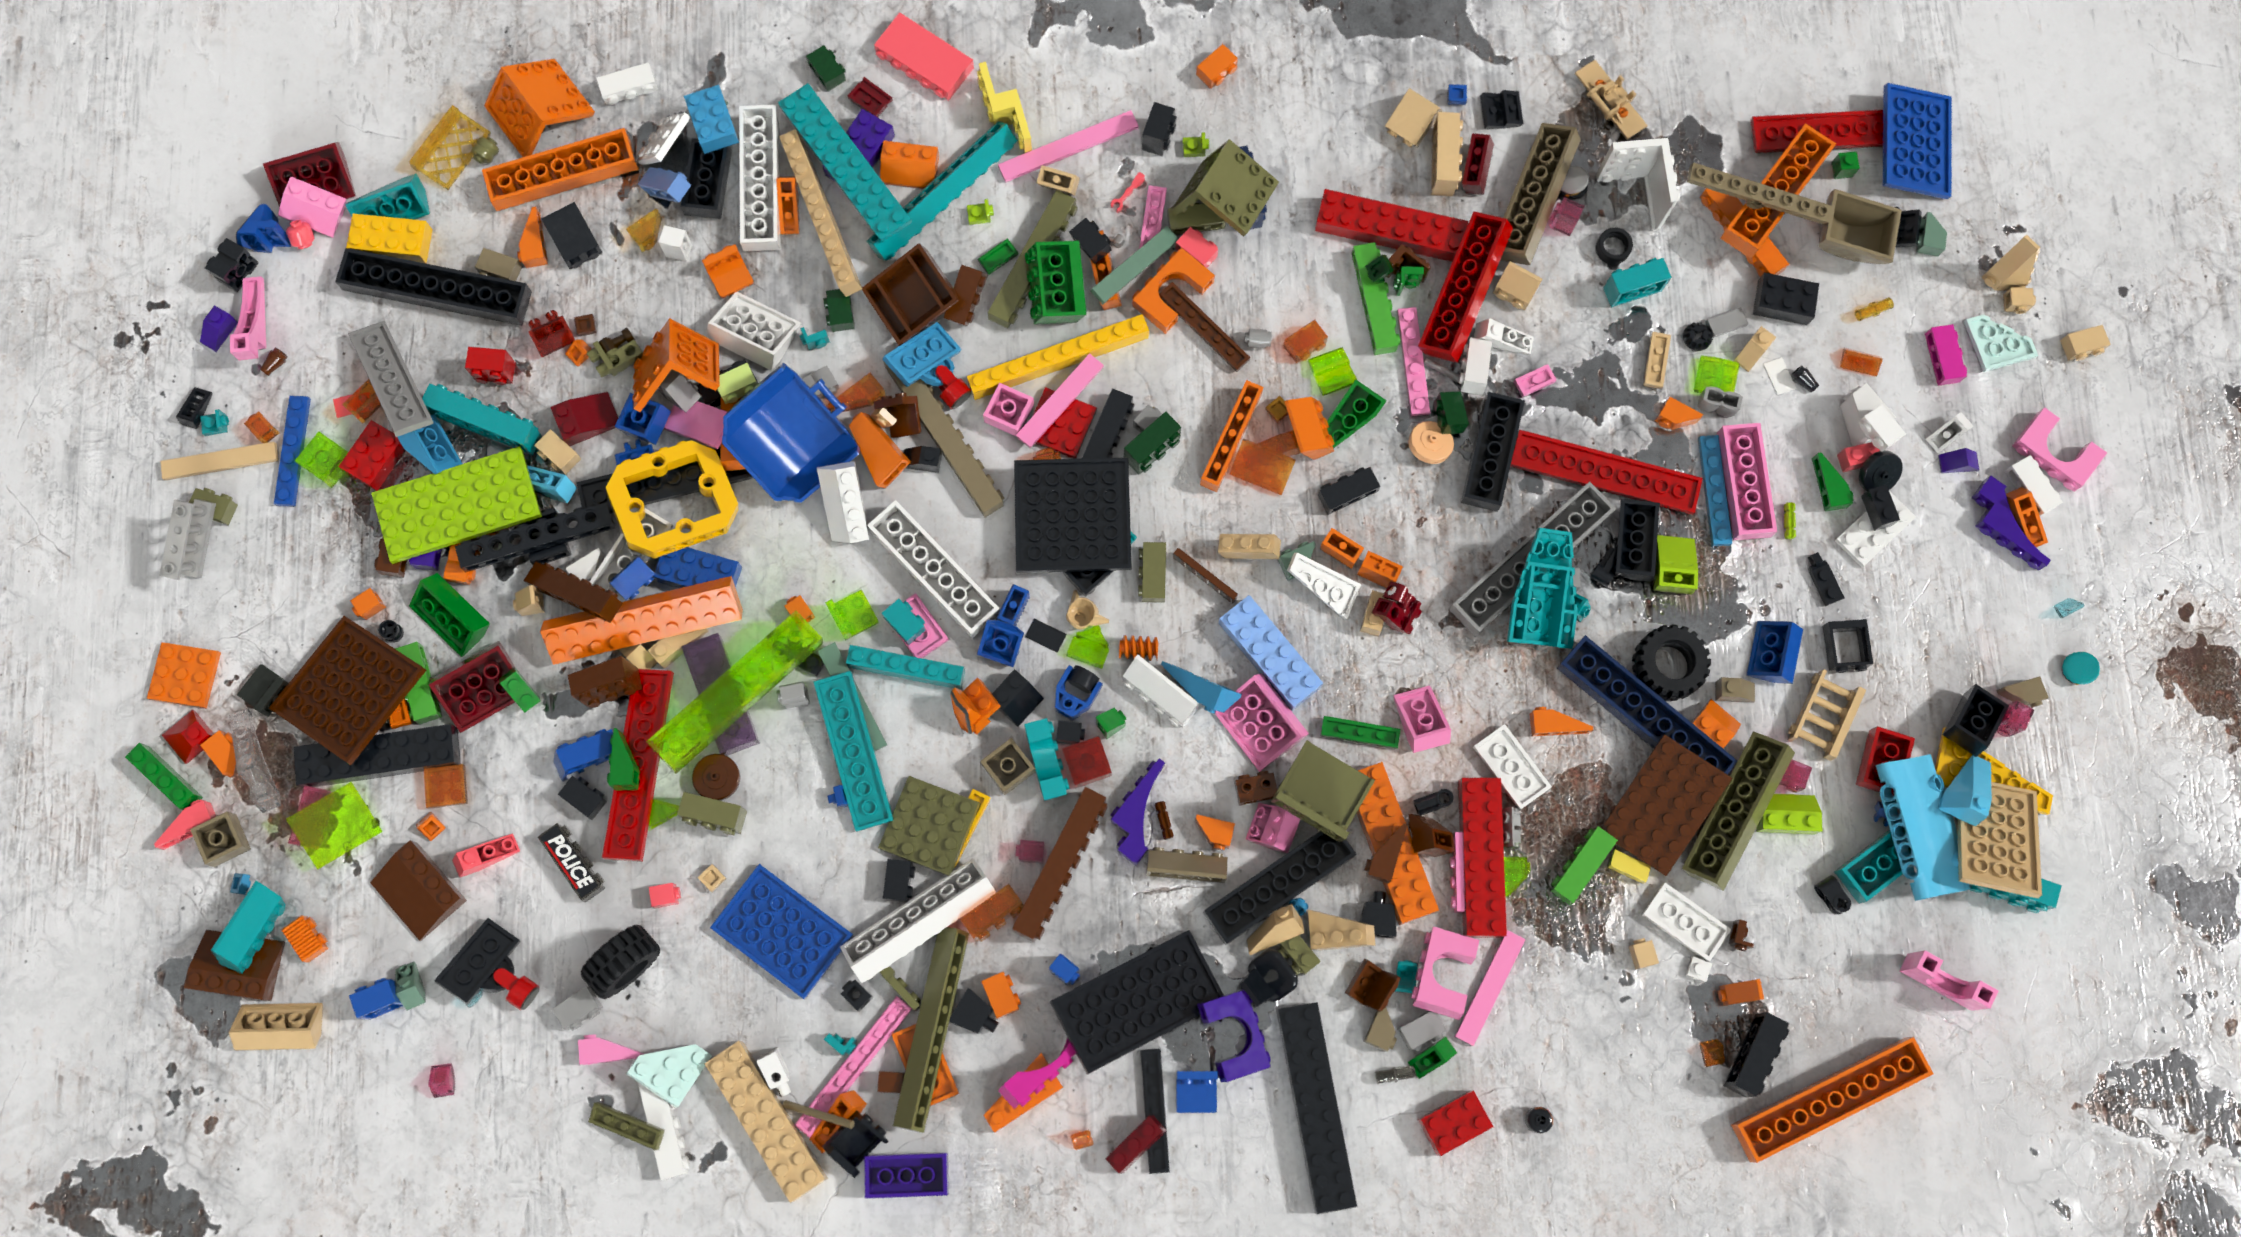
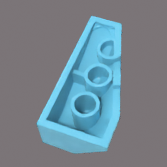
(1969, 792)

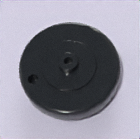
(1880, 470)

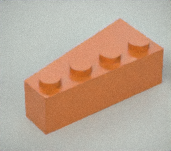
(1001, 1111)

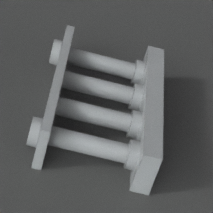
(187, 539)

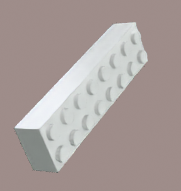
(758, 177)
(933, 569)
(917, 920)

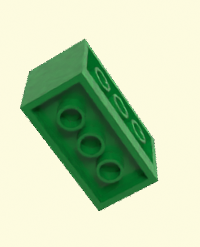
(1055, 282)

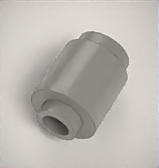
(1258, 338)

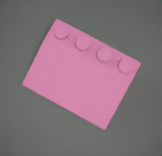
(1262, 722)

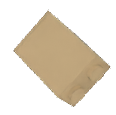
(1412, 118)

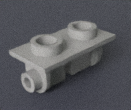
(1511, 818)

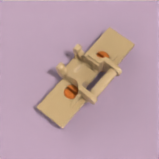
(1614, 95)

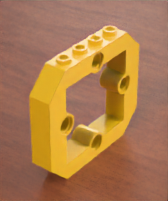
(671, 458)

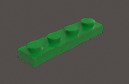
(1360, 732)

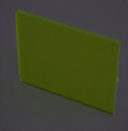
(334, 825)

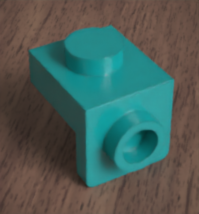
(816, 340)
(1407, 972)

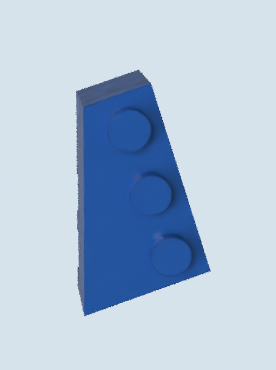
(583, 753)

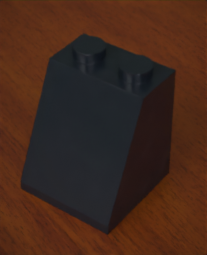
(572, 235)

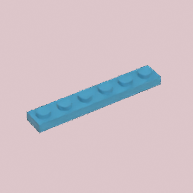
(1715, 490)

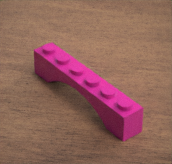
(1023, 1084)

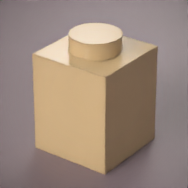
(1643, 953)

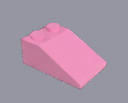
(1422, 719)

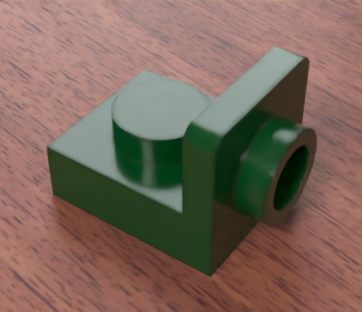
(1379, 269)

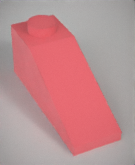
(190, 817)

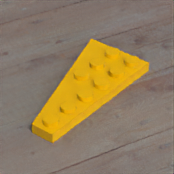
(1953, 757)

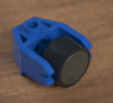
(1083, 680)

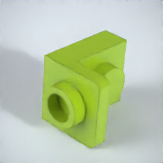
(1195, 146)
(980, 213)

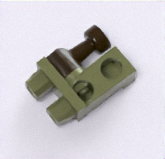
(615, 358)

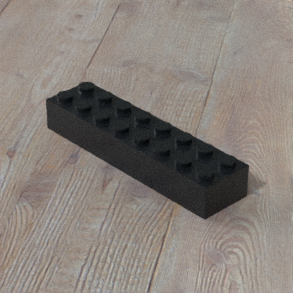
(383, 757)
(1277, 885)

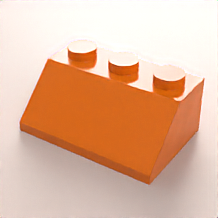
(908, 164)
(1310, 427)

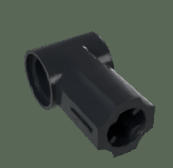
(1606, 568)
(1431, 802)

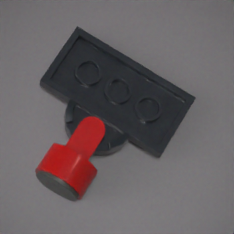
(486, 967)

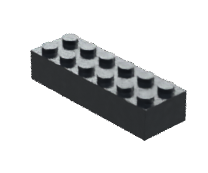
(1492, 451)

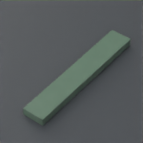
(1134, 265)
(836, 665)

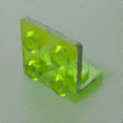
(852, 614)

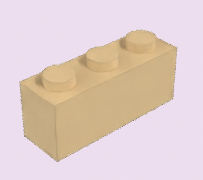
(1249, 546)

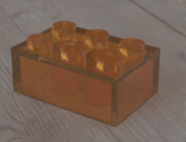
(992, 913)

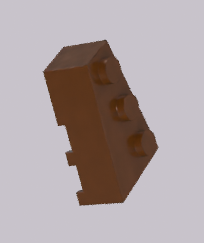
(968, 289)

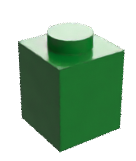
(1845, 165)

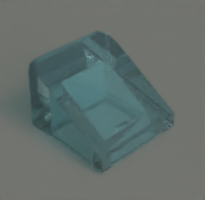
(2068, 607)

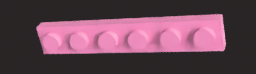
(1413, 362)

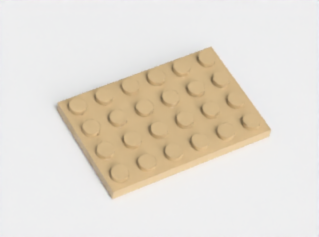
(2004, 846)

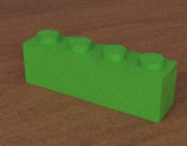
(421, 698)
(1583, 865)

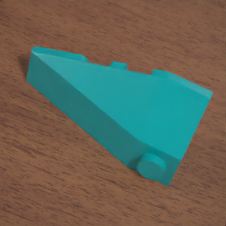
(399, 199)

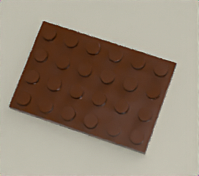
(1665, 804)

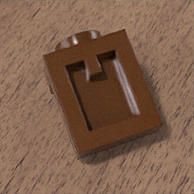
(1738, 934)

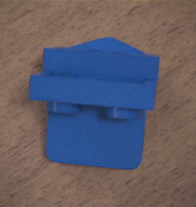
(262, 231)

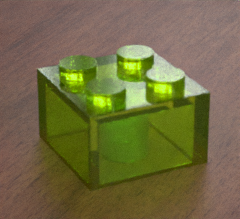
(322, 459)

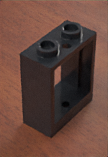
(1863, 640)

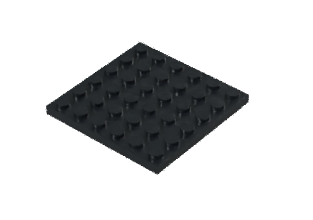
(1072, 515)

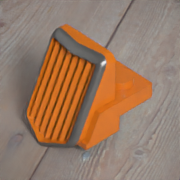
(973, 706)

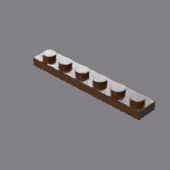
(1204, 326)

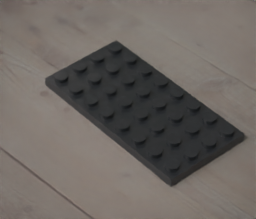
(1136, 1001)

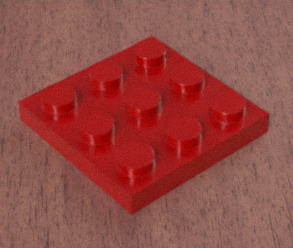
(1069, 429)

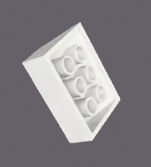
(753, 330)

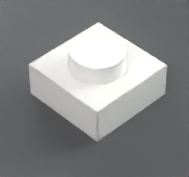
(1698, 969)

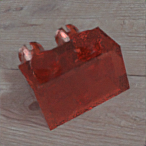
(551, 335)

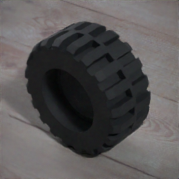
(1684, 642)
(620, 961)

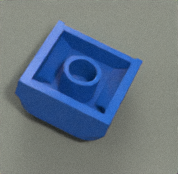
(1000, 642)

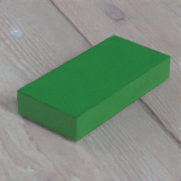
(998, 256)

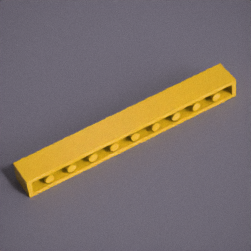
(1059, 356)

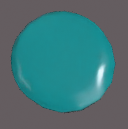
(2080, 668)

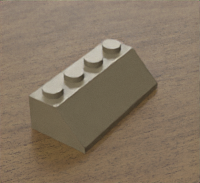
(1187, 866)

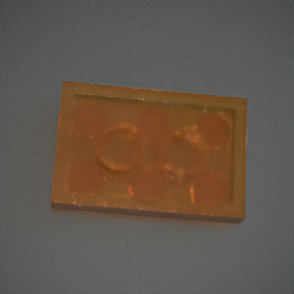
(1262, 466)

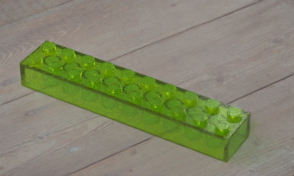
(735, 692)

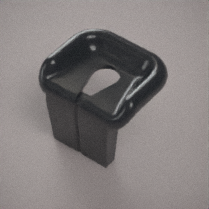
(1258, 988)

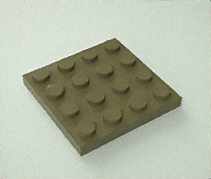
(929, 825)

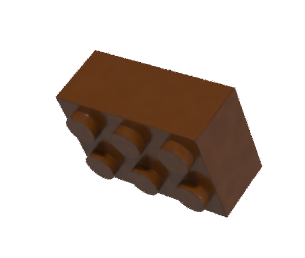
(605, 682)

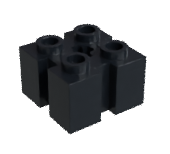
(231, 264)

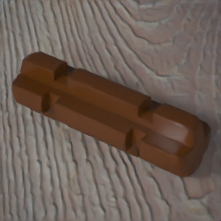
(1164, 820)

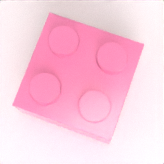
(1008, 409)

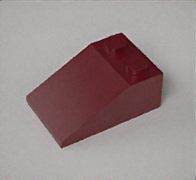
(585, 417)

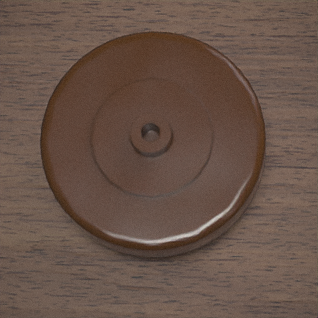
(716, 777)

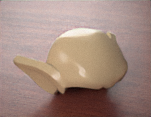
(1083, 613)

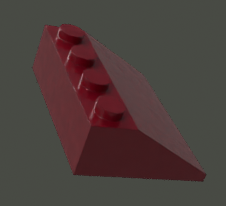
(320, 167)
(473, 688)

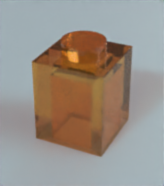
(261, 427)

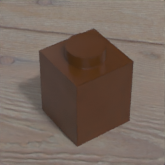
(890, 1082)

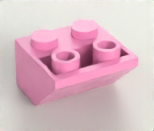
(1273, 828)

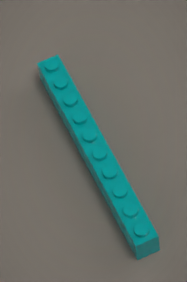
(948, 187)

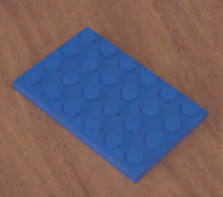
(1917, 141)
(781, 931)

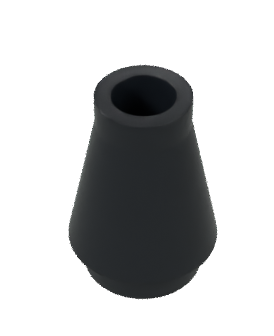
(1804, 378)

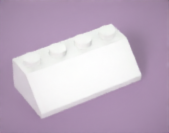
(843, 502)
(1160, 692)

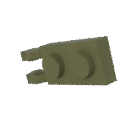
(899, 986)

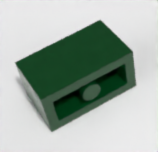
(826, 68)
(840, 311)
(1451, 412)

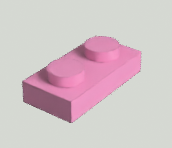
(1535, 380)

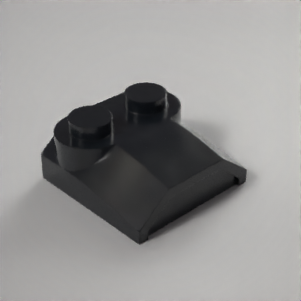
(1087, 580)

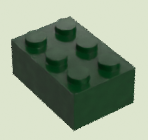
(1153, 443)

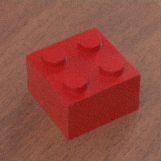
(490, 365)

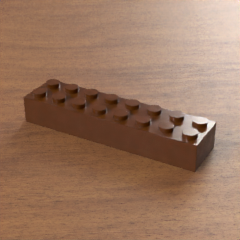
(1060, 864)

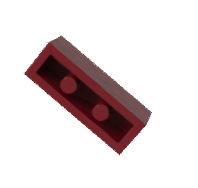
(1477, 164)
(1136, 1144)

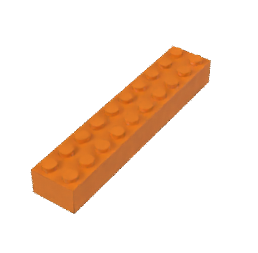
(643, 620)
(1831, 1099)

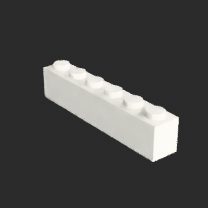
(670, 1156)

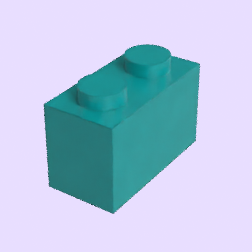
(904, 621)

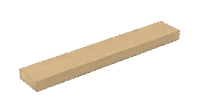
(219, 461)

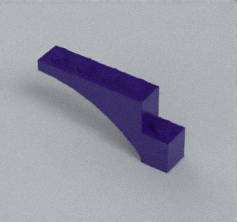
(2001, 525)
(1131, 815)

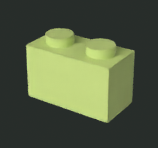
(736, 383)

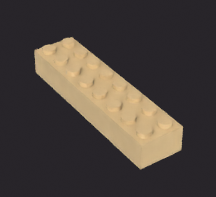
(766, 1121)

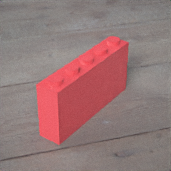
(923, 56)

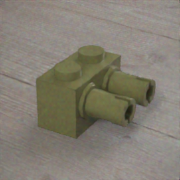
(1300, 954)

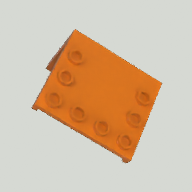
(530, 98)
(675, 349)

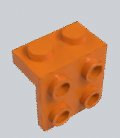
(727, 271)

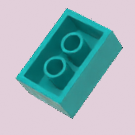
(1637, 282)

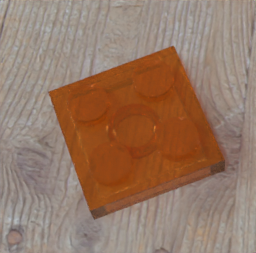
(445, 786)

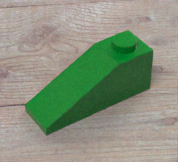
(1832, 487)

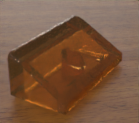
(1860, 362)

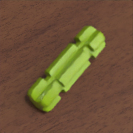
(1789, 520)

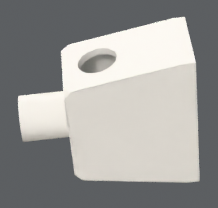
(771, 1063)

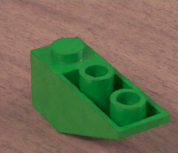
(623, 767)

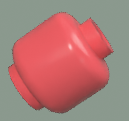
(300, 234)

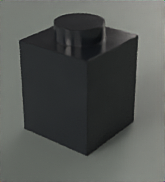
(1069, 732)

